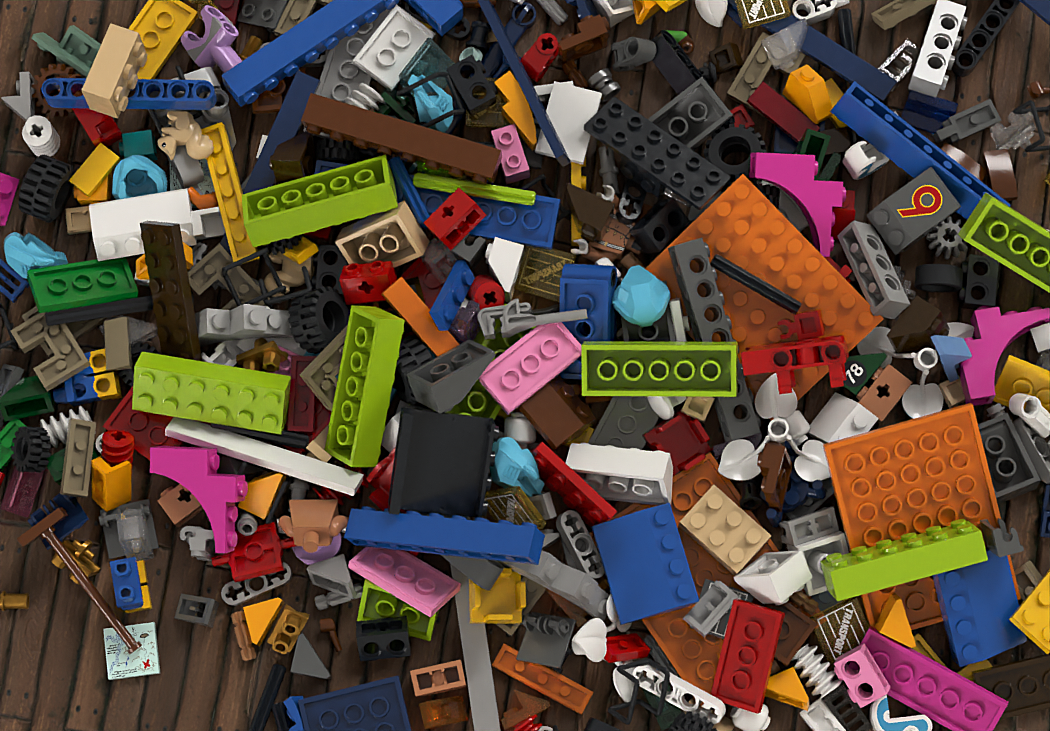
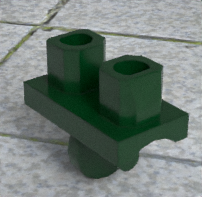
(399, 111)

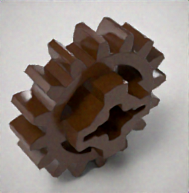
(46, 74)

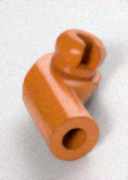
(202, 201)

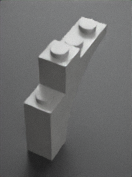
(241, 323)
(566, 582)

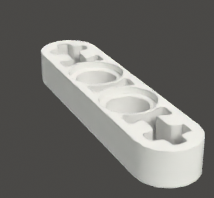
(677, 697)

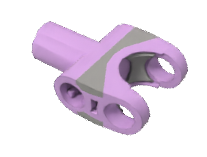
(216, 42)

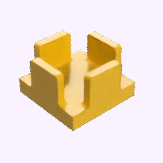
(500, 604)

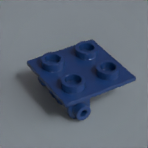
(72, 522)

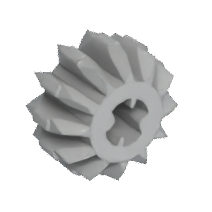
(948, 248)

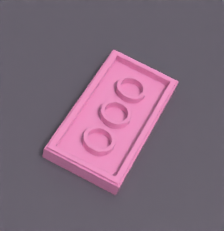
(530, 365)
(406, 578)

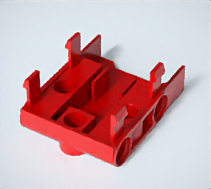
(798, 354)

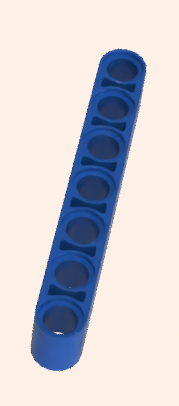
(141, 98)

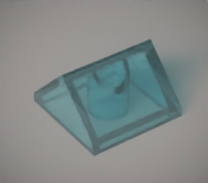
(427, 61)

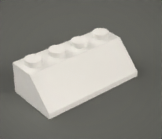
(117, 222)
(624, 473)

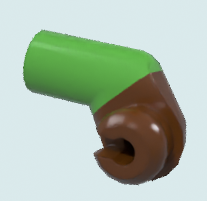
(683, 40)

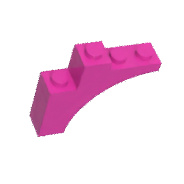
(815, 198)
(992, 336)
(217, 493)

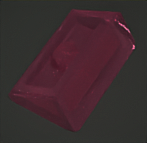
(21, 492)

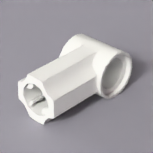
(1034, 414)

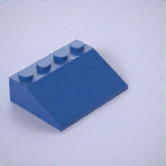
(645, 564)
(978, 608)

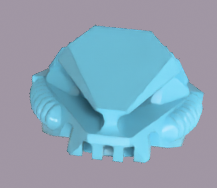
(432, 106)
(138, 177)
(30, 253)
(641, 297)
(515, 467)

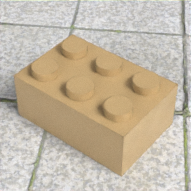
(114, 71)
(384, 237)
(724, 530)

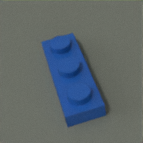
(452, 295)

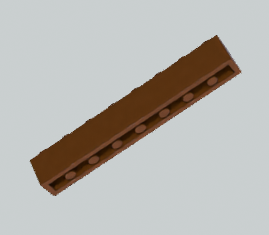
(402, 139)

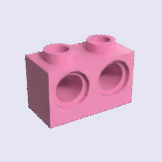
(513, 161)
(868, 673)

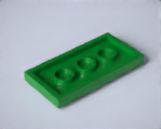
(81, 284)

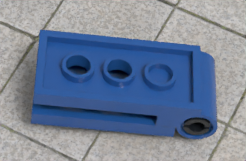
(590, 289)

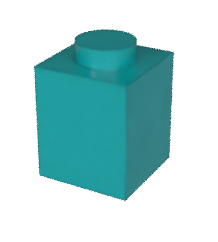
(139, 144)

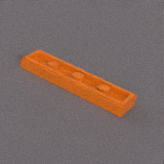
(418, 318)
(543, 680)

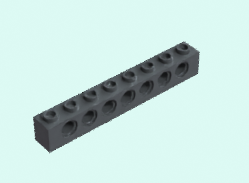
(703, 330)

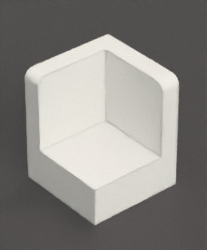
(207, 223)

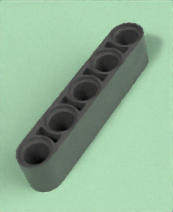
(480, 571)

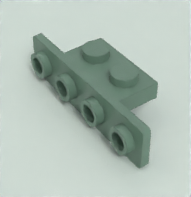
(74, 50)

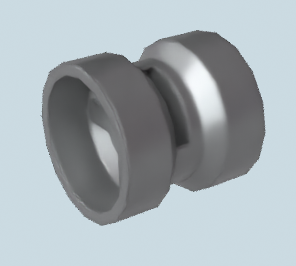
(604, 84)

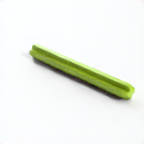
(474, 189)

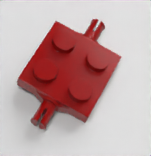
(256, 553)

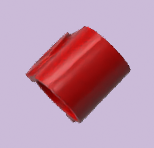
(538, 60)

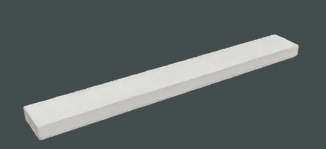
(265, 455)

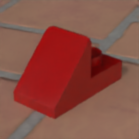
(843, 215)

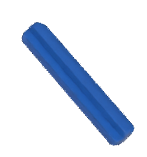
(408, 190)

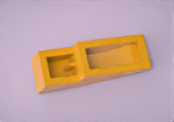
(517, 108)

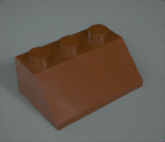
(557, 413)

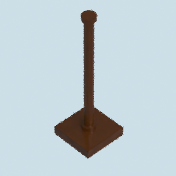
(45, 530)

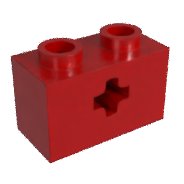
(454, 218)
(366, 281)

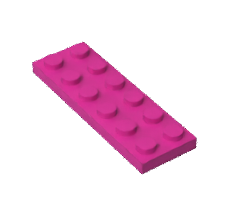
(932, 687)

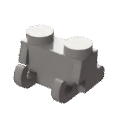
(200, 541)

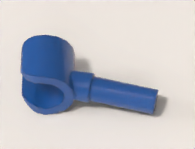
(503, 68)

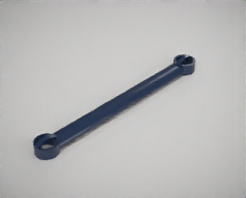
(493, 59)

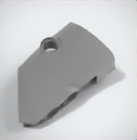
(186, 168)

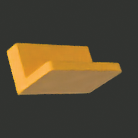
(110, 484)

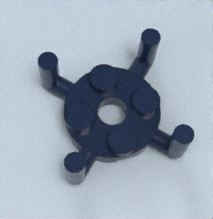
(798, 493)

